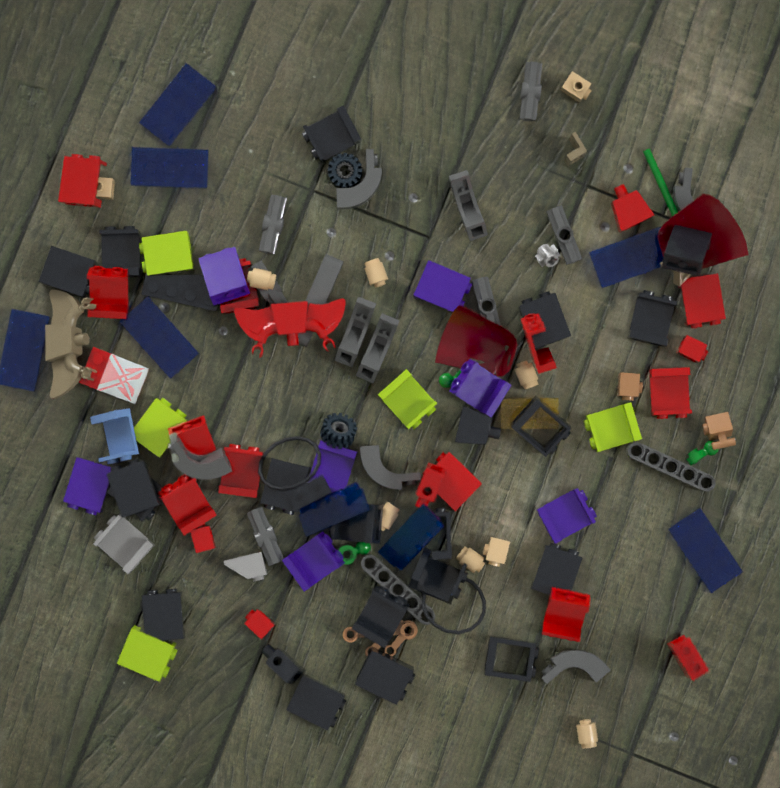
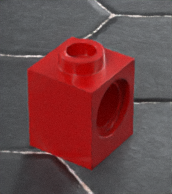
(692, 349)
(203, 538)
(258, 623)

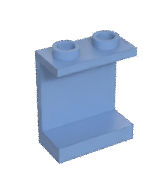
(119, 435)

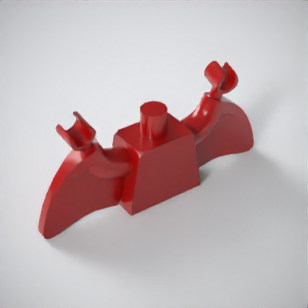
(291, 320)

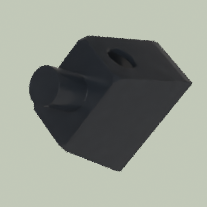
(475, 428)
(289, 668)

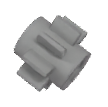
(547, 255)

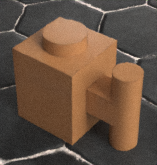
(719, 427)

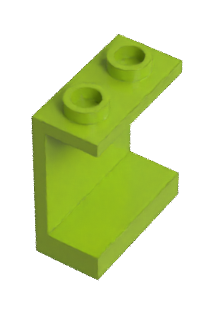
(166, 253)
(408, 400)
(153, 426)
(612, 427)
(147, 654)

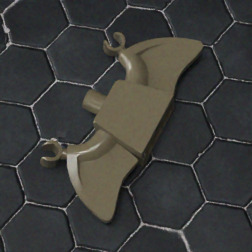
(65, 342)

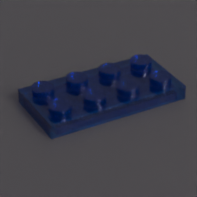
(177, 104)
(169, 167)
(627, 258)
(159, 337)
(23, 350)
(705, 550)

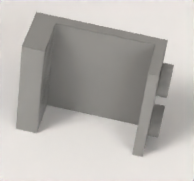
(123, 543)

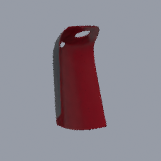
(711, 216)
(470, 337)

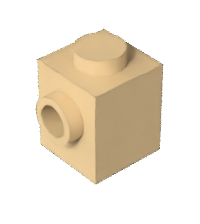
(576, 87)
(105, 188)
(496, 551)

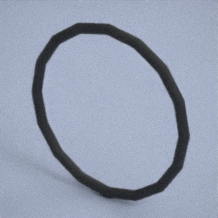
(300, 483)
(456, 631)

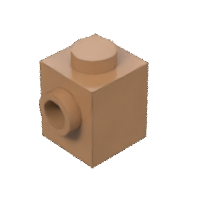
(629, 386)

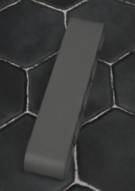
(322, 288)
(680, 467)
(393, 580)

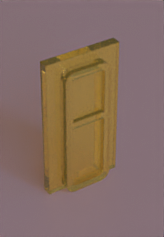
(539, 420)

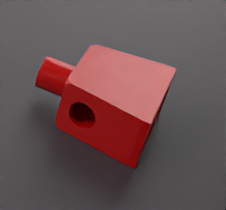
(629, 209)
(432, 478)

